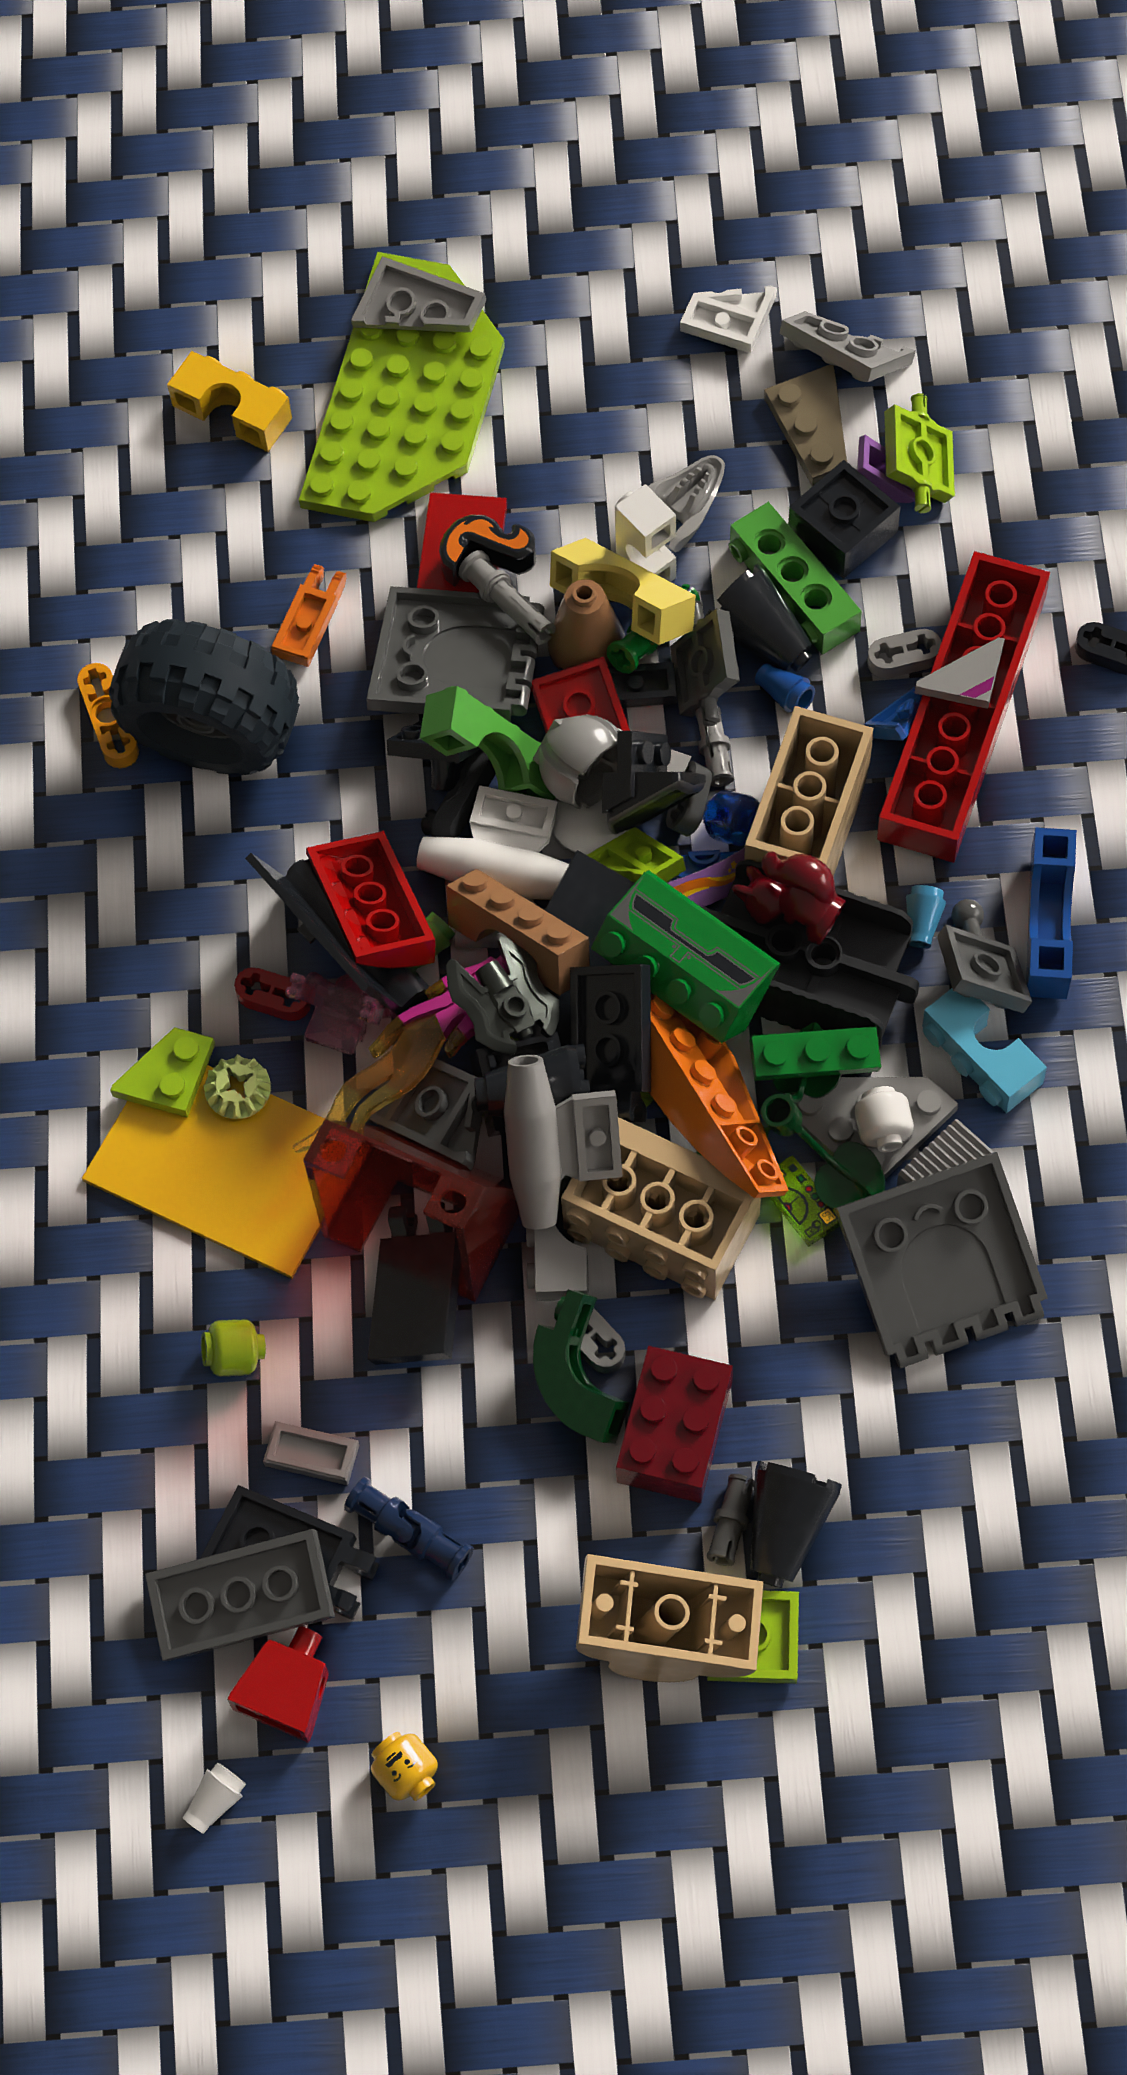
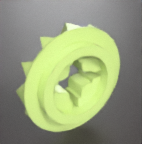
(230, 1103)

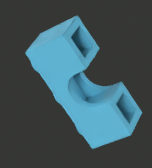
(1003, 1074)

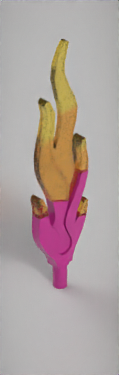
(420, 1038)

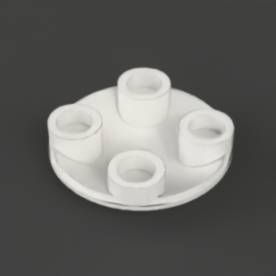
(582, 828)

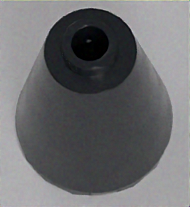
(764, 621)
(786, 1519)

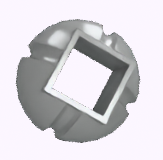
(575, 756)

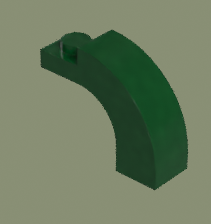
(562, 1376)

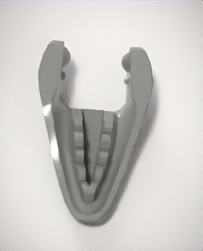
(690, 495)

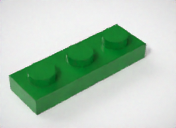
(815, 1053)

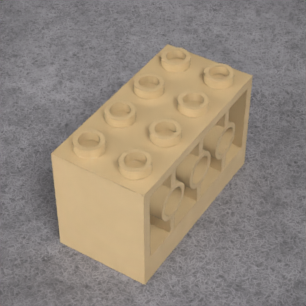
(664, 1213)

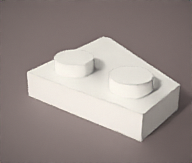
(728, 316)

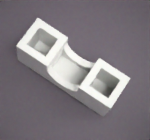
(643, 529)

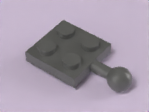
(981, 965)

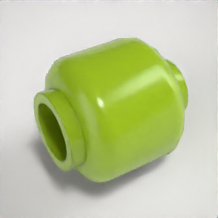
(232, 1347)

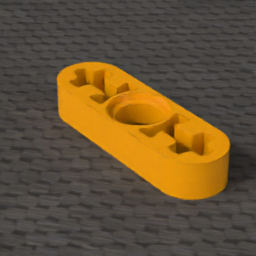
(105, 730)

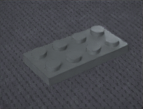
(239, 1595)

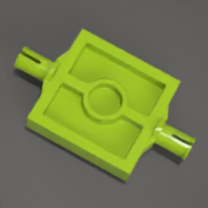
(919, 453)

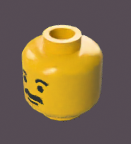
(404, 1766)

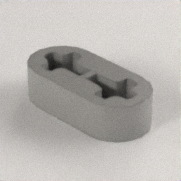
(904, 653)
(607, 1336)

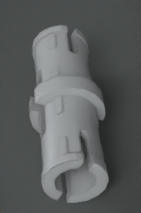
(715, 747)

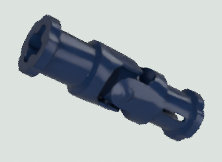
(403, 1524)

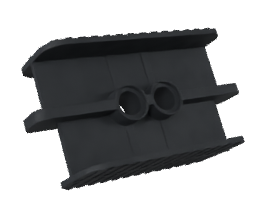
(849, 992)

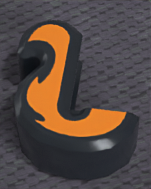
(478, 532)

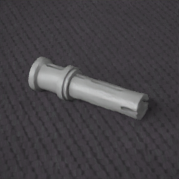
(496, 587)

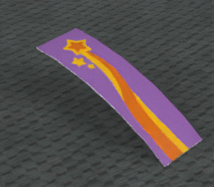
(710, 883)

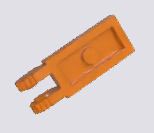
(308, 617)

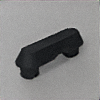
(459, 802)

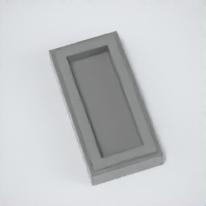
(311, 1453)

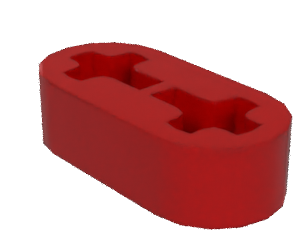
(271, 1002)

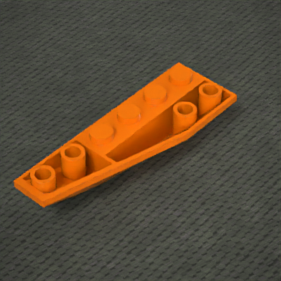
(709, 1102)

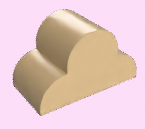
(668, 1620)

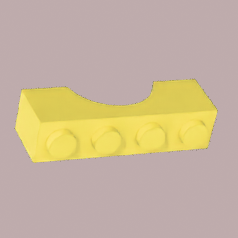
(658, 606)

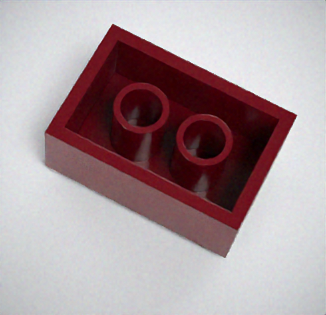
(674, 1424)

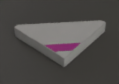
(967, 678)

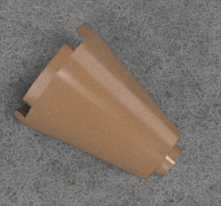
(583, 626)

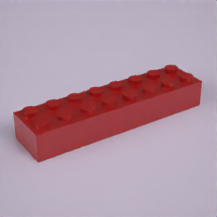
(954, 740)

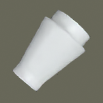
(214, 1796)

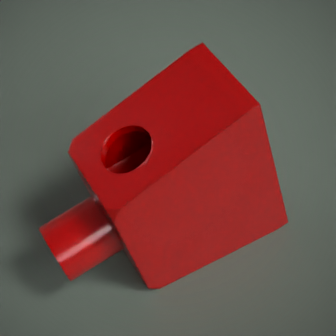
(284, 1685)

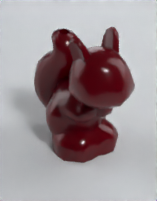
(807, 899)

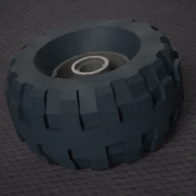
(204, 697)

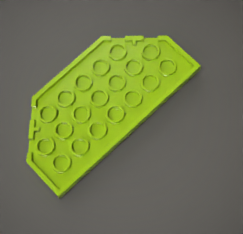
(402, 413)

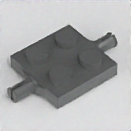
(705, 664)

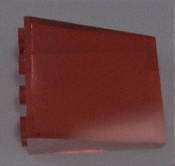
(357, 1168)

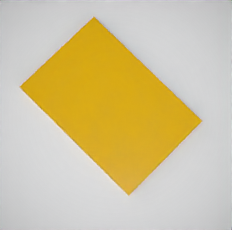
(217, 1175)

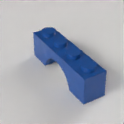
(1050, 913)

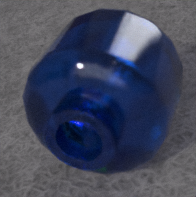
(730, 816)

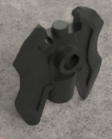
(504, 1001)

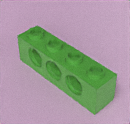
(768, 531)

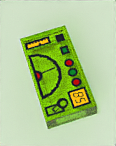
(802, 1205)

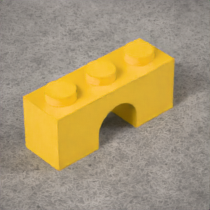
(206, 384)

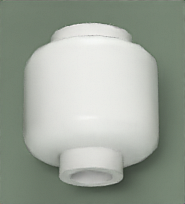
(883, 1118)

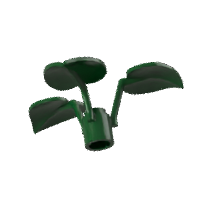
(852, 1170)

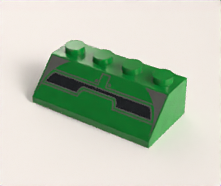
(692, 956)

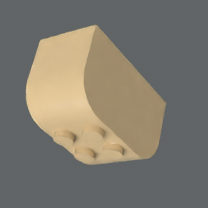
(812, 789)

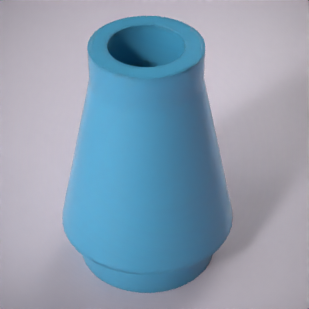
(925, 909)

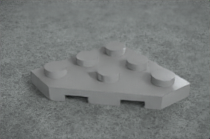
(833, 1120)

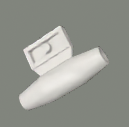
(505, 844)

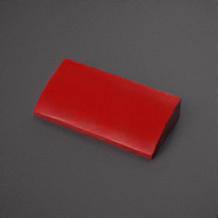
(373, 902)

